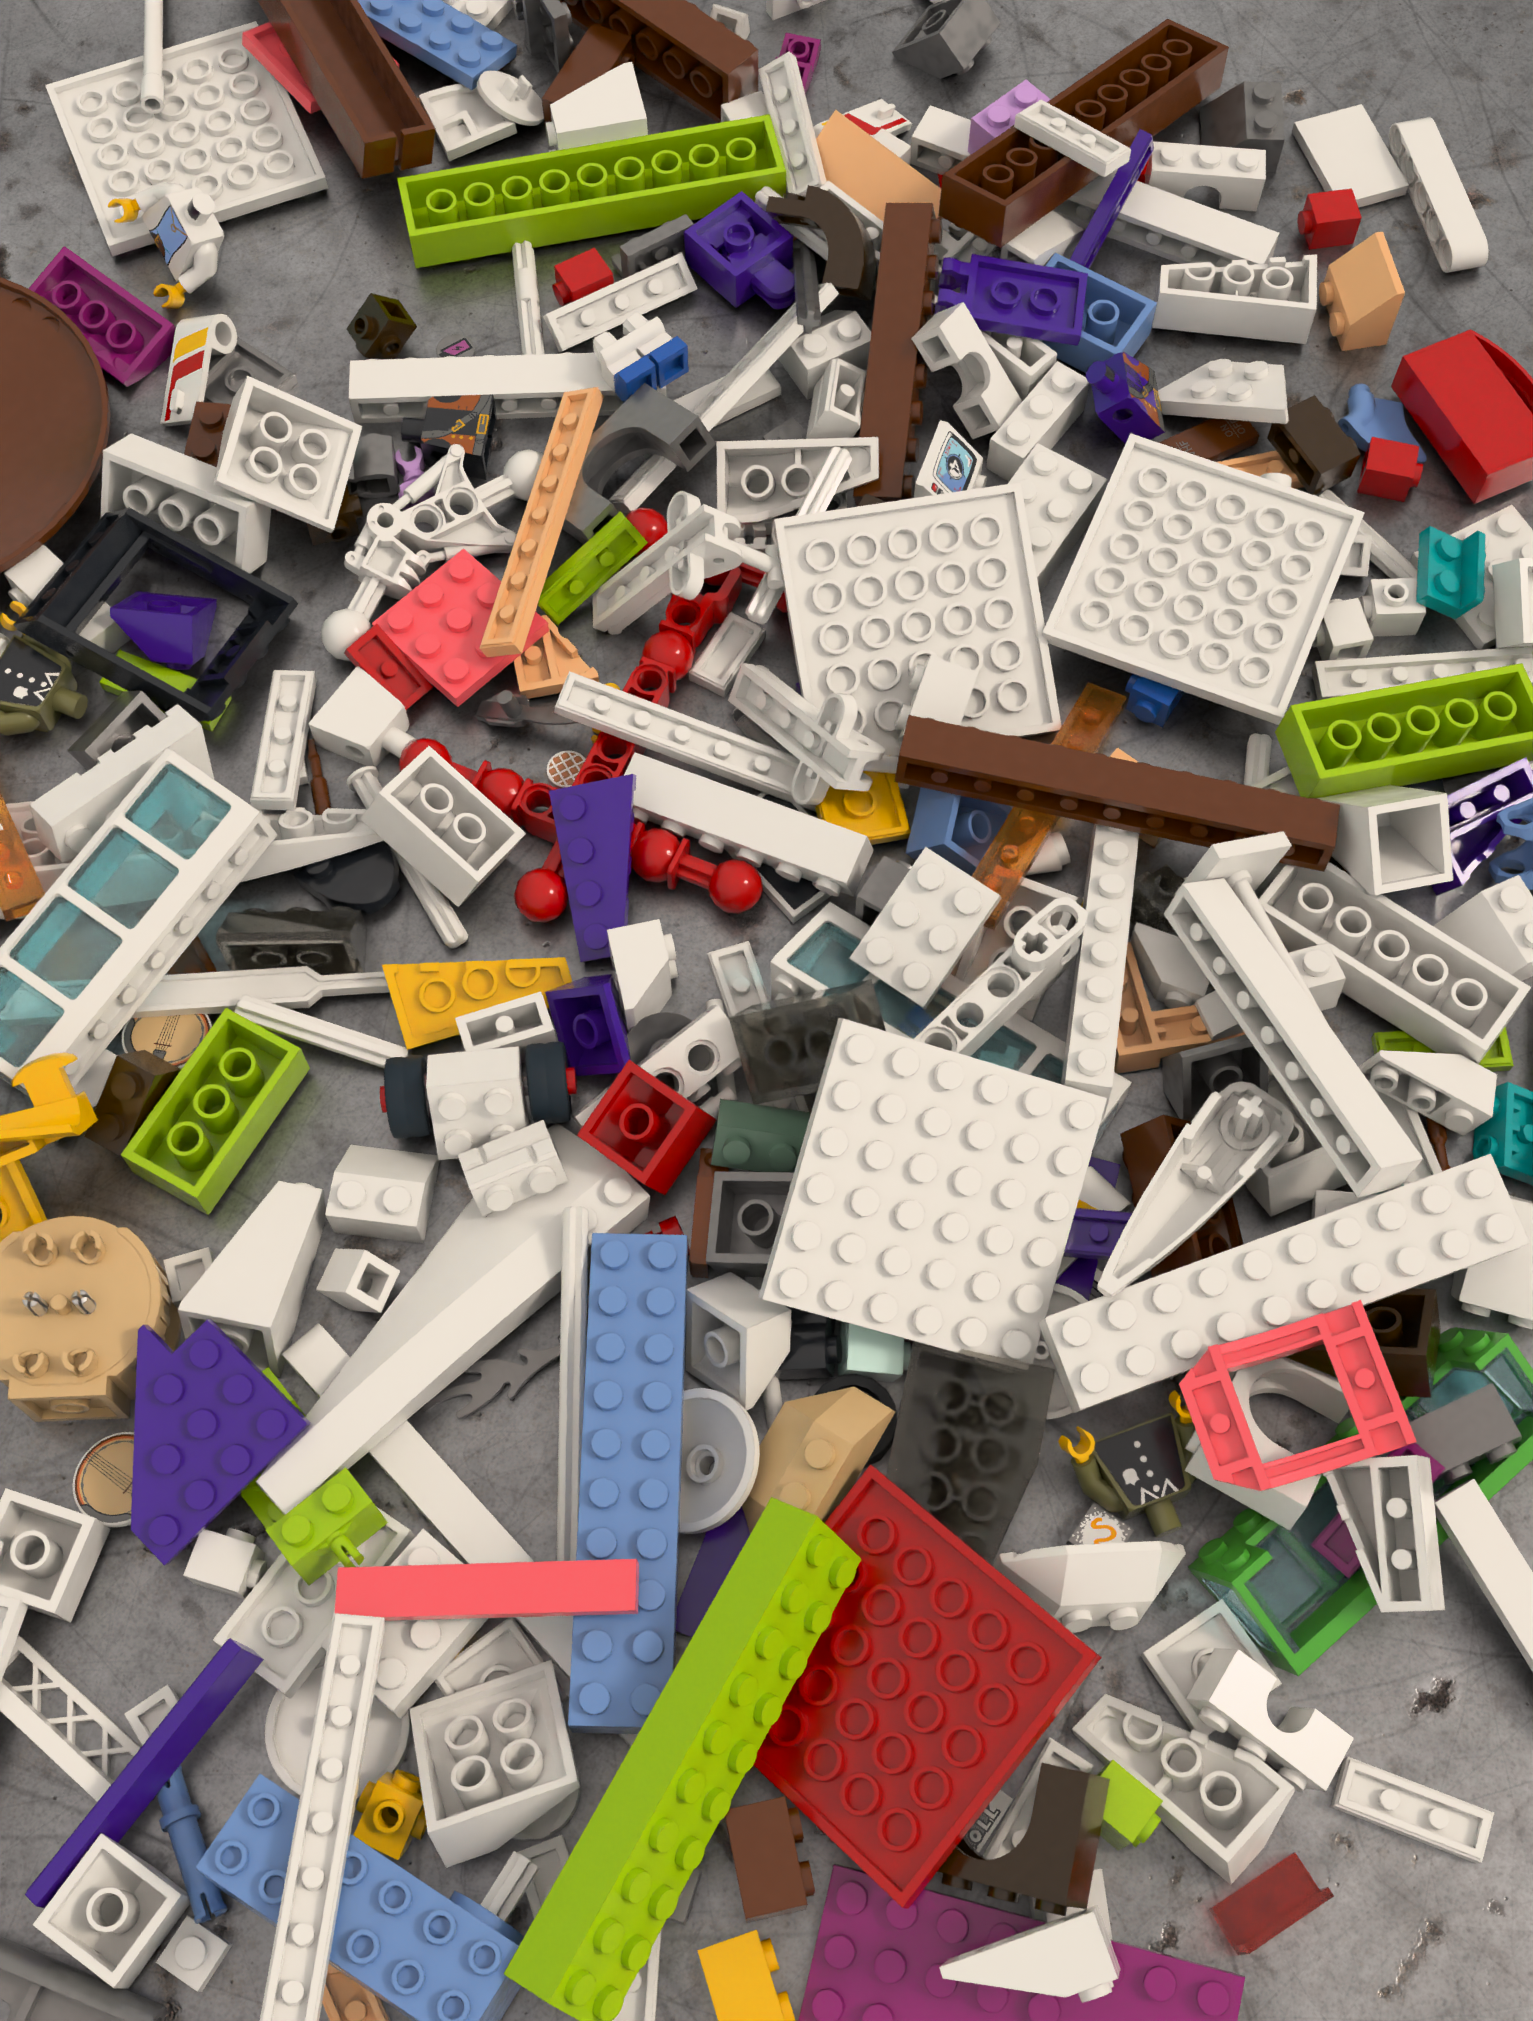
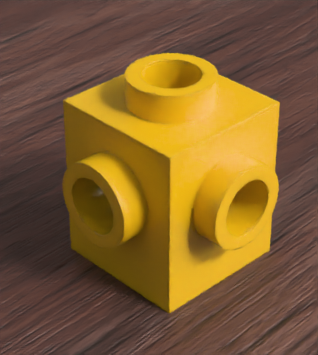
(380, 1824)

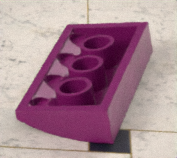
(120, 328)

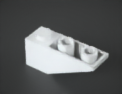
(1436, 1085)

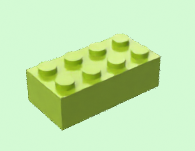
(216, 1111)

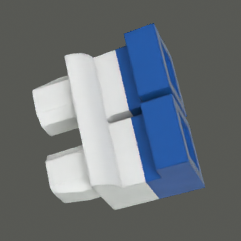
(640, 356)

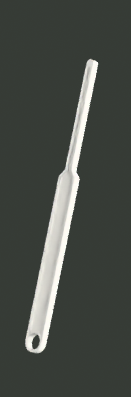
(280, 986)

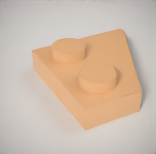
(547, 663)

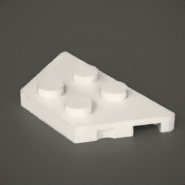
(1229, 392)

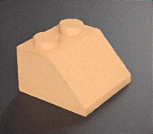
(1362, 294)

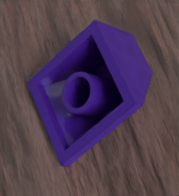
(167, 626)
(590, 1025)

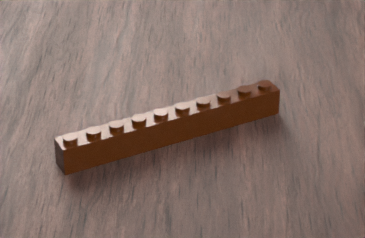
(1111, 790)

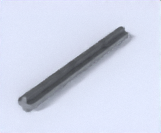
(806, 288)

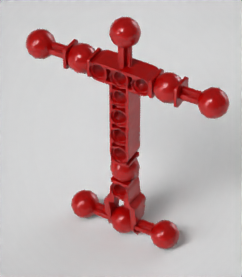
(656, 852)

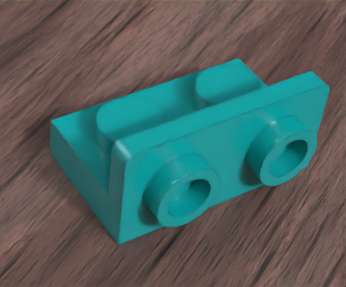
(1450, 572)
(1509, 1133)

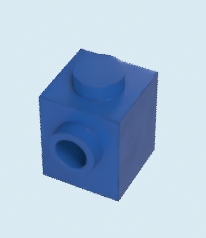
(1151, 700)

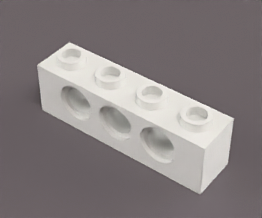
(710, 1030)

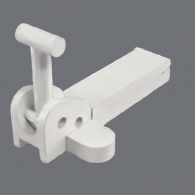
(694, 549)
(820, 739)

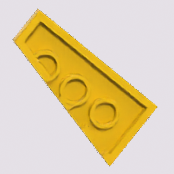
(435, 993)

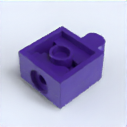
(757, 249)

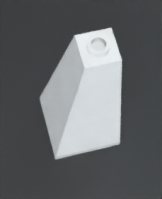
(262, 1276)

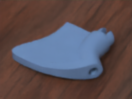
(1375, 418)

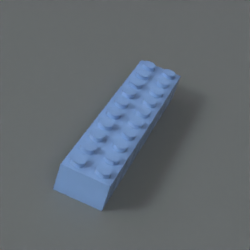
(631, 1474)

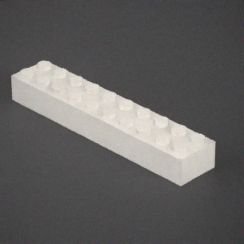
(1281, 1279)

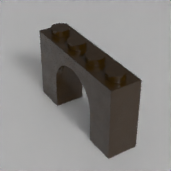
(1054, 1855)

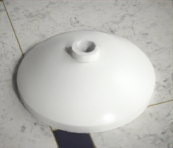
(721, 1432)

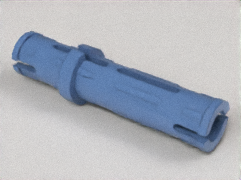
(188, 1845)

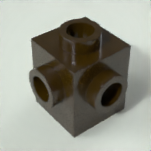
(381, 327)

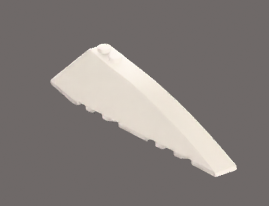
(451, 1312)

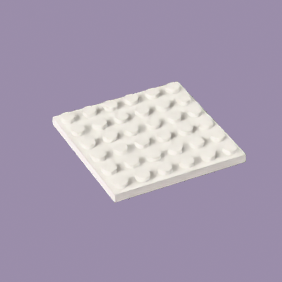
(219, 131)
(1203, 578)
(916, 580)
(932, 1195)

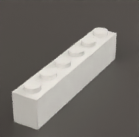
(749, 826)

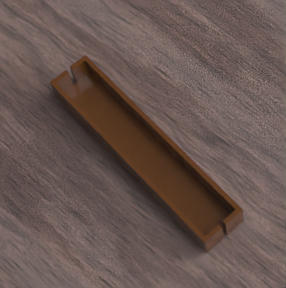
(355, 83)

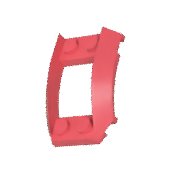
(1361, 1376)

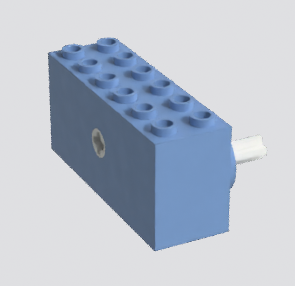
(391, 1929)

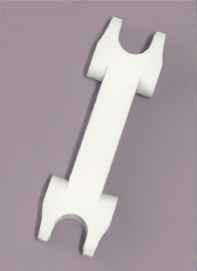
(1021, 971)

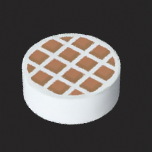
(564, 768)

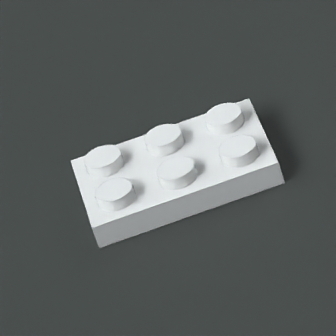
(925, 928)

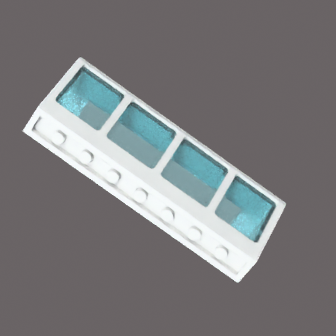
(123, 915)
(821, 960)

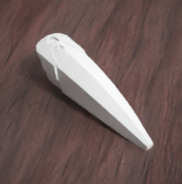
(1201, 1172)

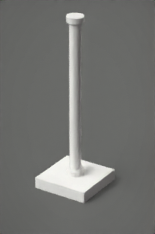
(1244, 867)

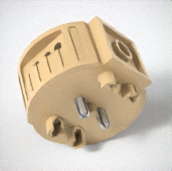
(73, 1317)

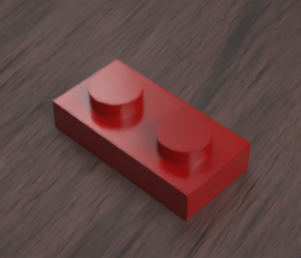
(388, 666)

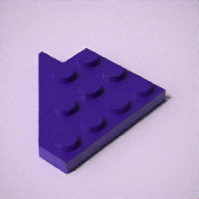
(199, 1434)

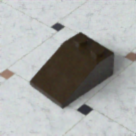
(1407, 1336)

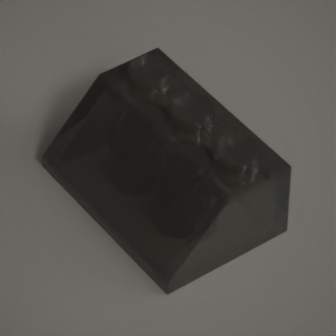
(297, 937)

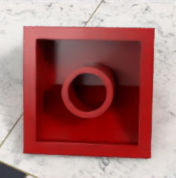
(646, 1127)

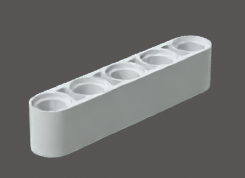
(1438, 195)

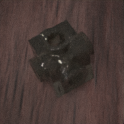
(1152, 897)

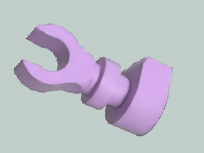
(411, 471)

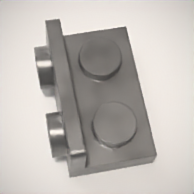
(652, 247)

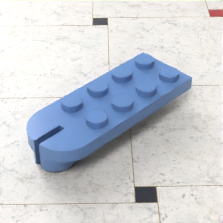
(441, 37)

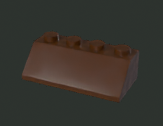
(1143, 1154)

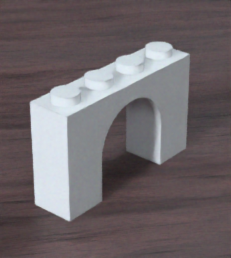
(1293, 1380)

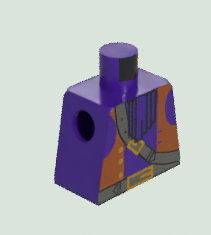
(1126, 396)

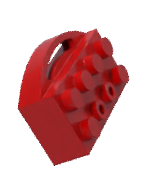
(1473, 410)

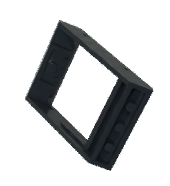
(97, 570)

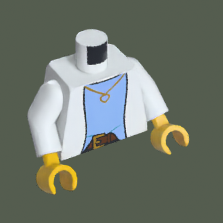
(183, 231)

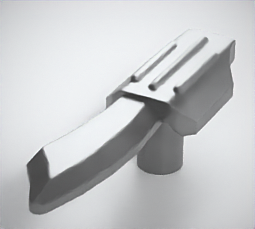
(515, 711)

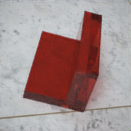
(1268, 1904)

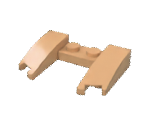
(1151, 1035)

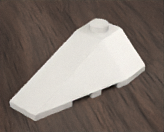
(774, 476)
(1212, 1796)

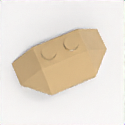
(816, 1451)

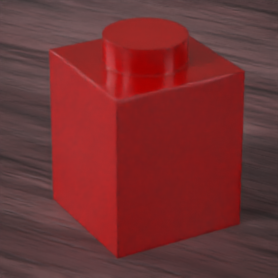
(1329, 219)
(581, 276)
(1389, 469)

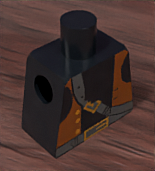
(456, 420)

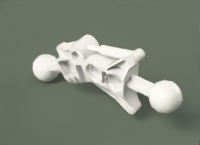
(392, 534)

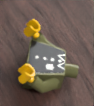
(35, 684)
(1138, 1468)

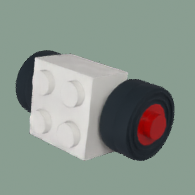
(476, 1094)

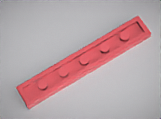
(490, 1590)

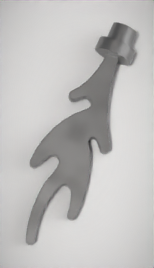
(494, 1376)

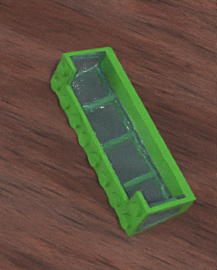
(1287, 1591)

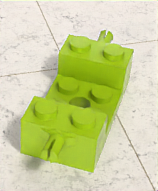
(321, 1526)

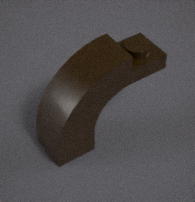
(850, 247)

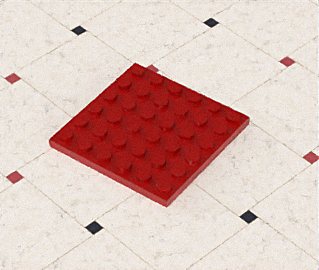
(916, 1692)

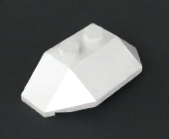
(1094, 1582)

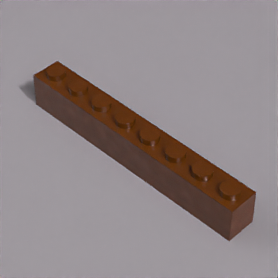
(894, 361)

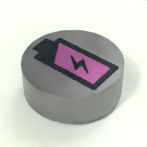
(455, 345)

